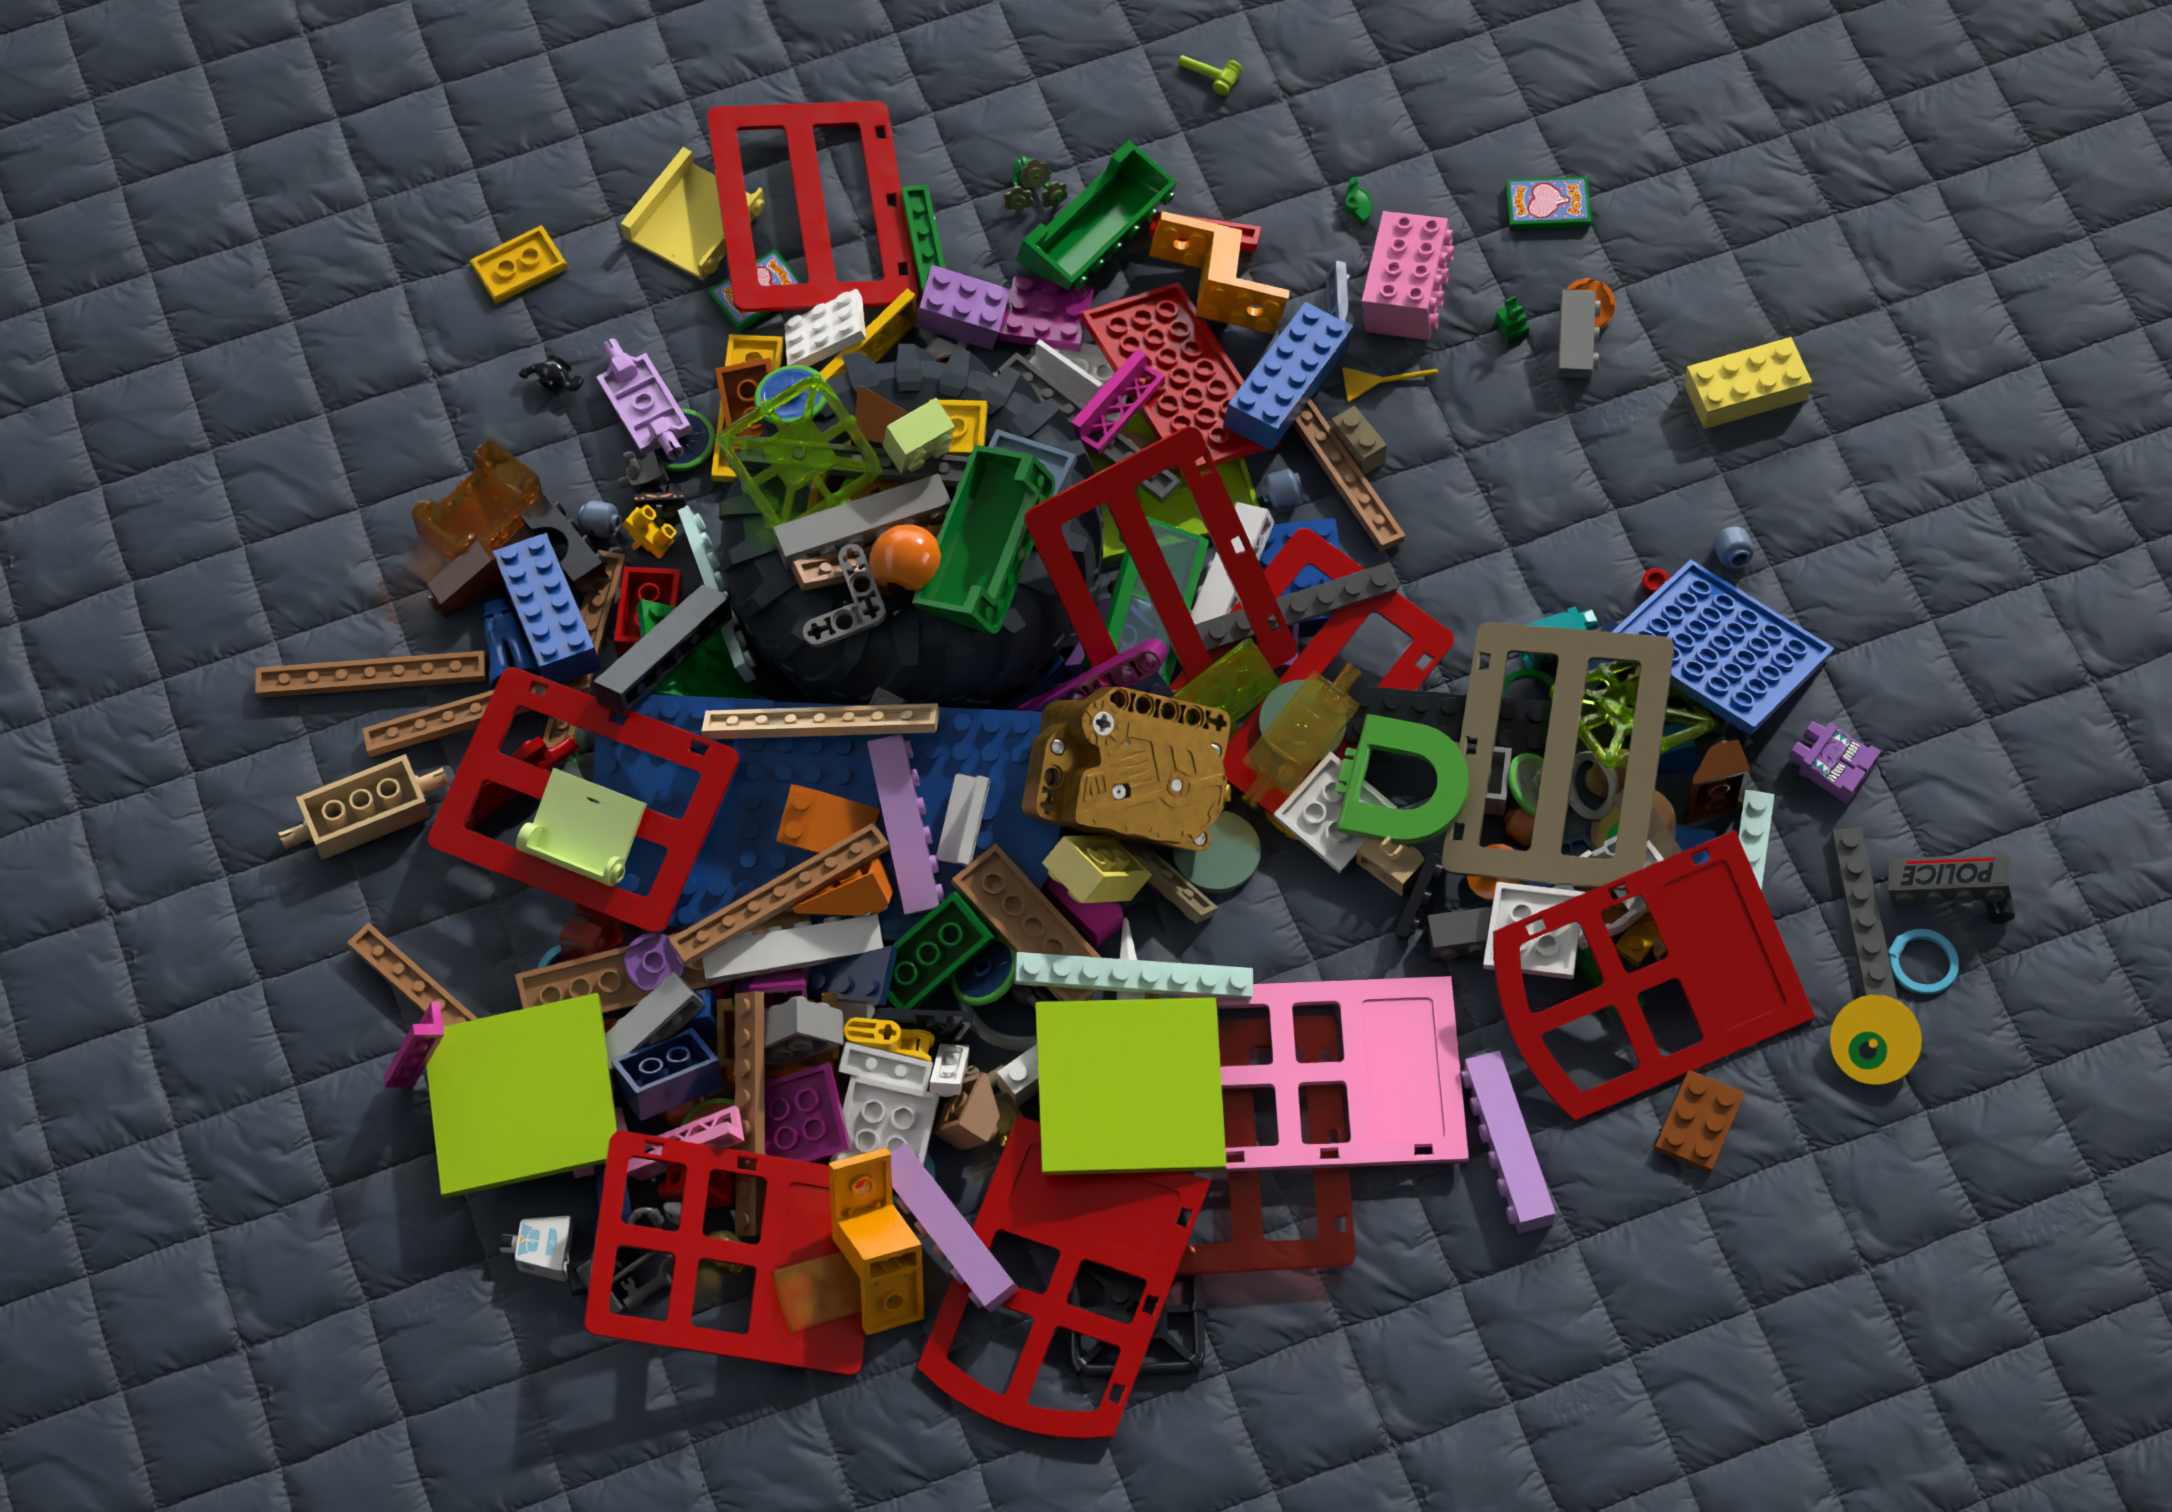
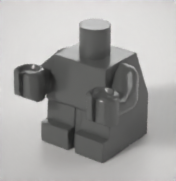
(643, 472)

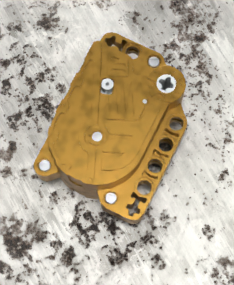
(1129, 769)

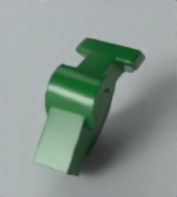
(1358, 202)

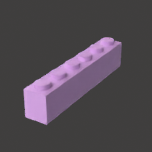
(904, 824)
(1508, 1142)
(950, 1231)

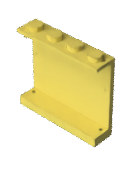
(683, 217)

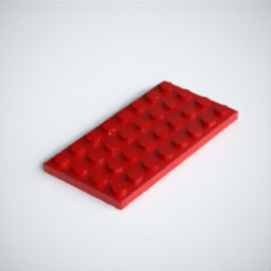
(1183, 349)

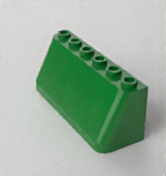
(1098, 219)
(985, 538)

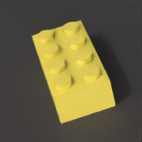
(1747, 383)
(1096, 869)

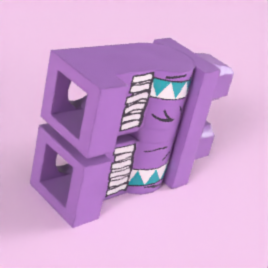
(1834, 760)

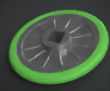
(1525, 779)

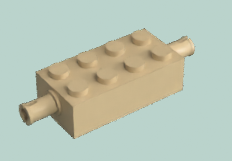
(363, 807)

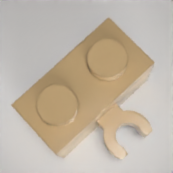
(1391, 863)

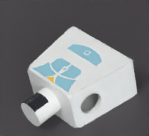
(541, 1246)

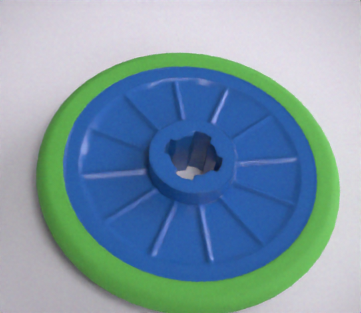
(779, 381)

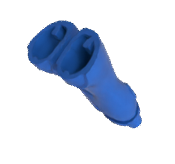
(501, 633)

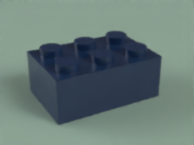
(666, 1074)

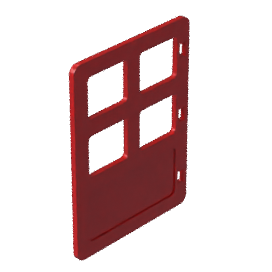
(792, 1231)

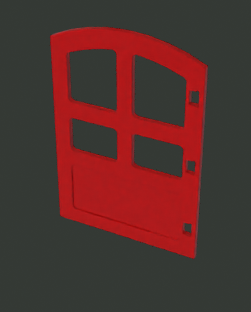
(1716, 946)
(1096, 1218)

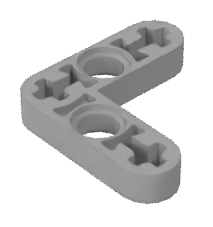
(854, 610)

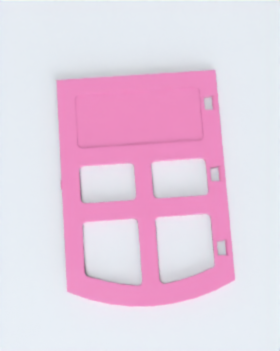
(1395, 1068)

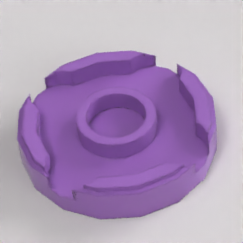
(651, 960)

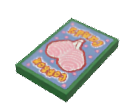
(1548, 203)
(771, 271)

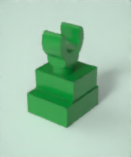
(1511, 320)

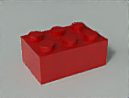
(649, 584)

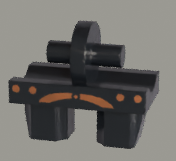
(664, 504)

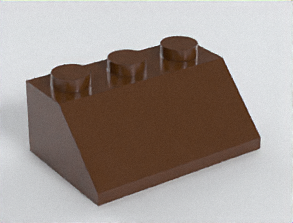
(1718, 783)

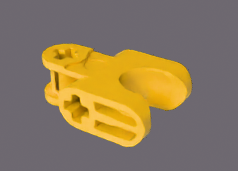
(888, 1037)

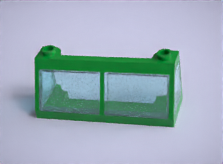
(1131, 613)

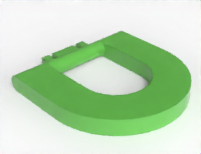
(1403, 825)

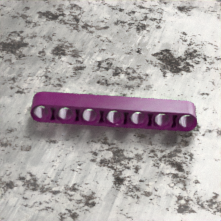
(1110, 670)

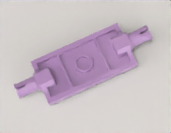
(643, 402)

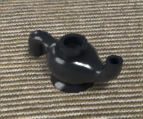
(553, 374)

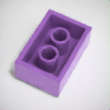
(962, 307)

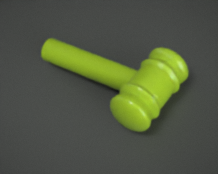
(1224, 78)

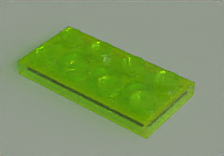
(1232, 683)

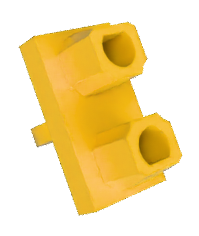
(648, 533)

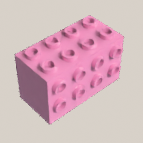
(1407, 275)

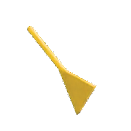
(1360, 382)

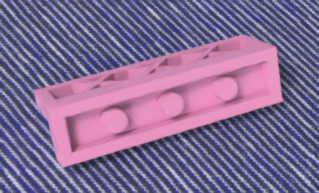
(717, 1135)

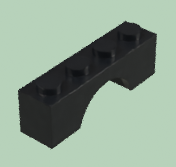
(580, 565)

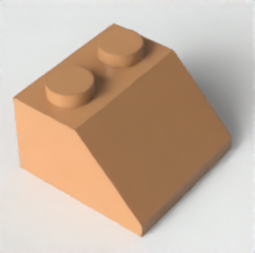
(971, 1116)

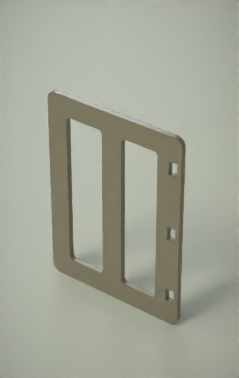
(1575, 650)

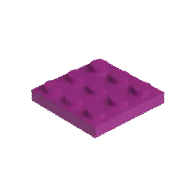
(1045, 313)
(804, 1116)

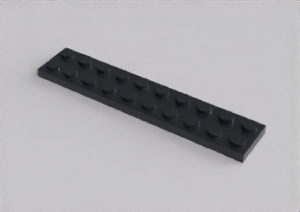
(1520, 722)

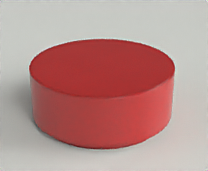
(1653, 580)

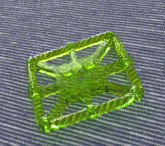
(804, 435)
(1612, 709)

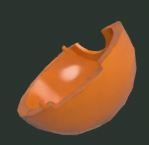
(905, 557)

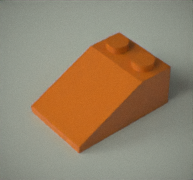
(737, 391)
(820, 820)
(855, 894)

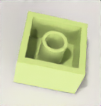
(918, 436)

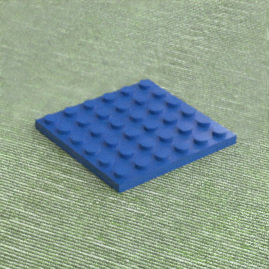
(1727, 646)

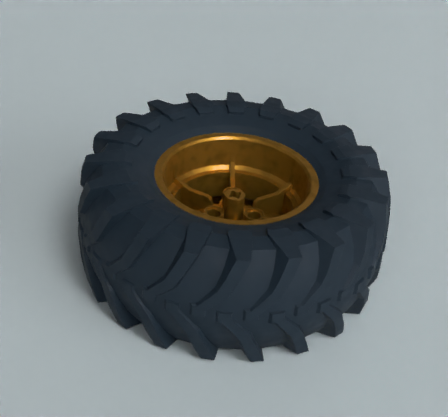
(911, 650)

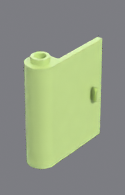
(580, 832)

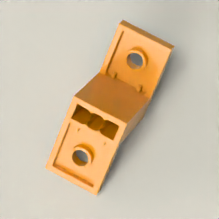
(1220, 293)
(876, 1241)

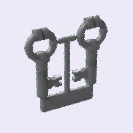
(635, 1295)

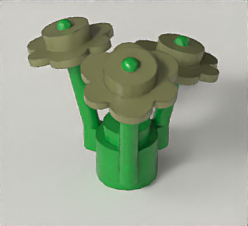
(1033, 174)

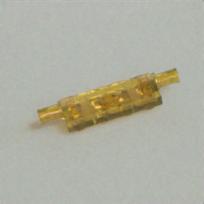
(1300, 734)

